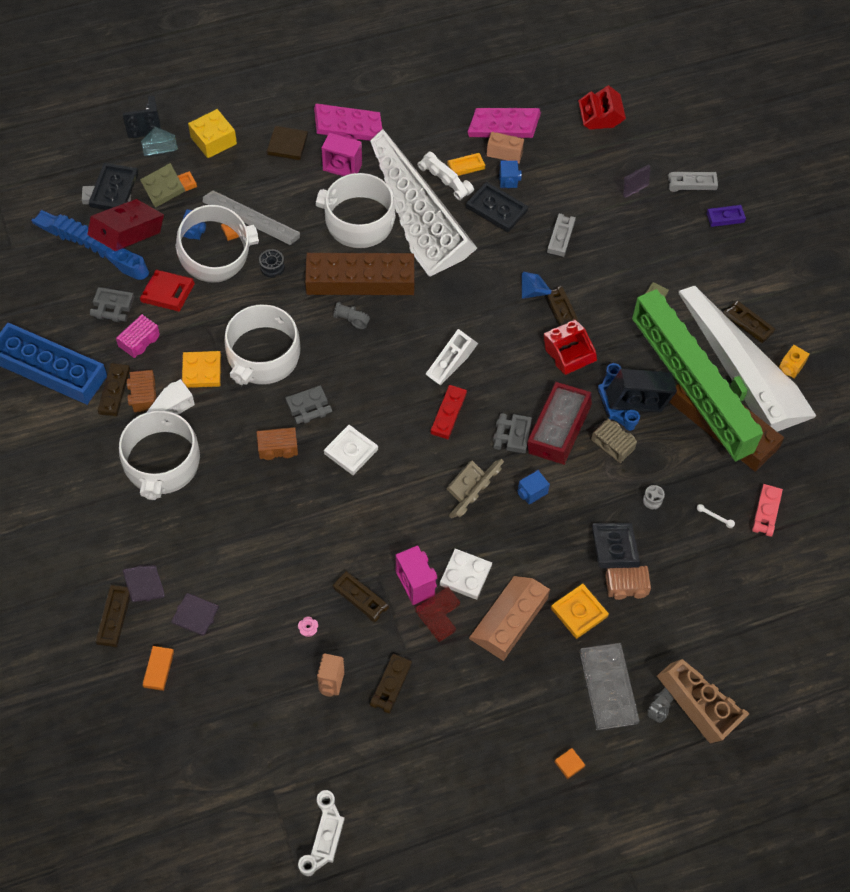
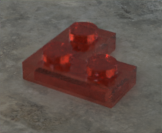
(434, 613)

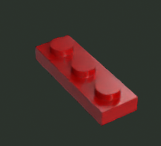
(448, 412)

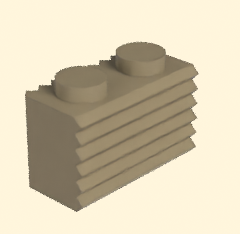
(614, 440)

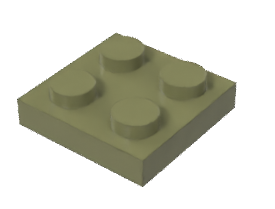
(162, 185)

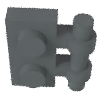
(112, 299)
(308, 400)
(518, 436)

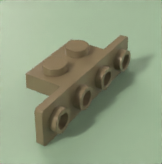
(469, 483)

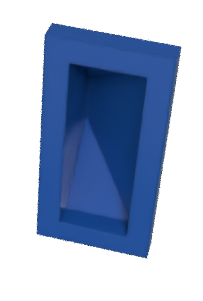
(533, 286)

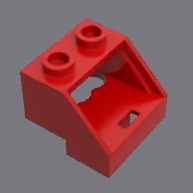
(593, 105)
(575, 356)

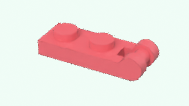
(767, 510)

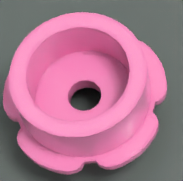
(308, 631)

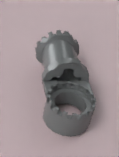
(357, 318)
(661, 703)

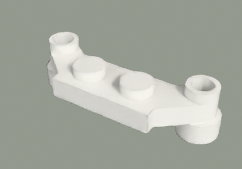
(447, 176)
(327, 835)

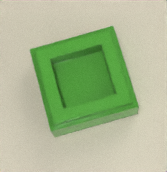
(739, 388)

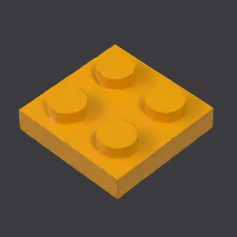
(201, 369)
(579, 611)

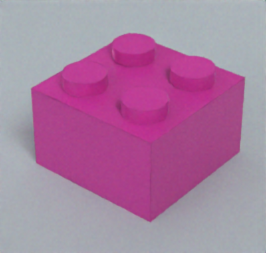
(341, 155)
(416, 575)

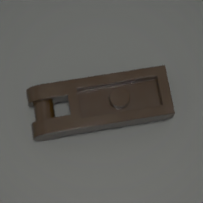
(561, 306)
(749, 321)
(360, 596)
(391, 683)

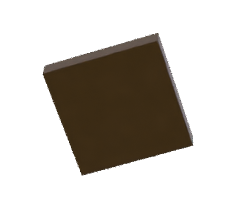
(287, 143)

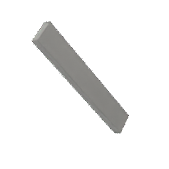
(254, 218)

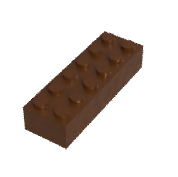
(360, 274)
(767, 446)

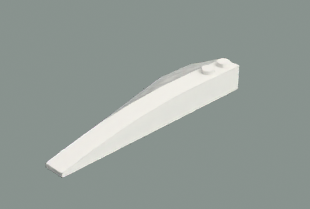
(427, 223)
(770, 391)

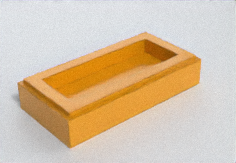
(466, 164)

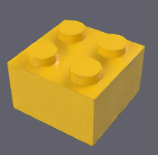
(212, 133)

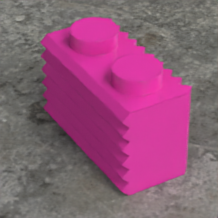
(138, 336)

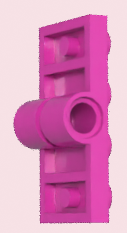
(509, 121)
(347, 122)

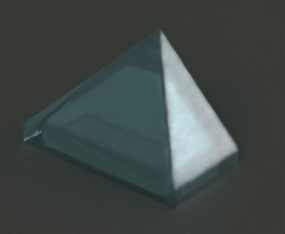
(158, 142)

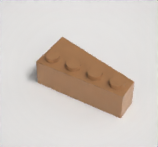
(702, 702)

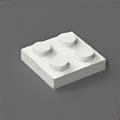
(350, 449)
(466, 574)

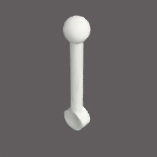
(729, 523)

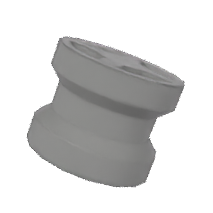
(653, 492)

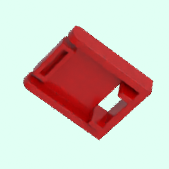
(162, 288)

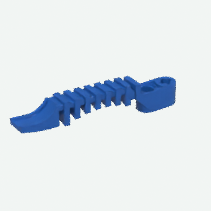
(124, 260)

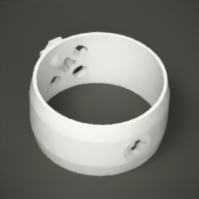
(358, 186)
(220, 214)
(263, 372)
(172, 480)

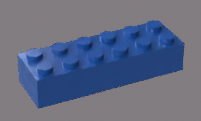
(50, 364)

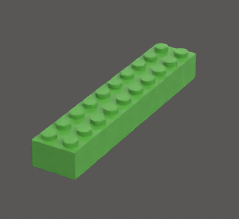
(697, 375)

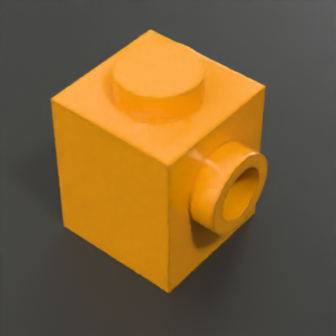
(794, 361)

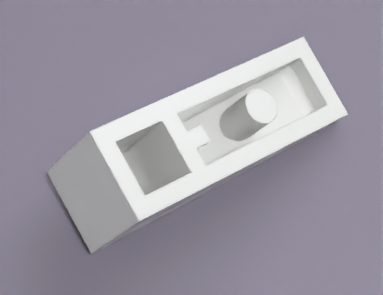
(451, 357)
(173, 399)

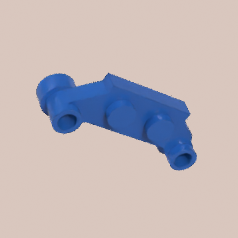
(627, 418)

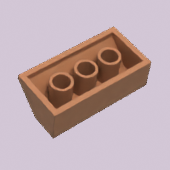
(510, 616)

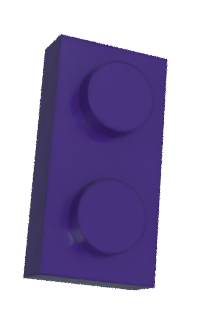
(726, 215)

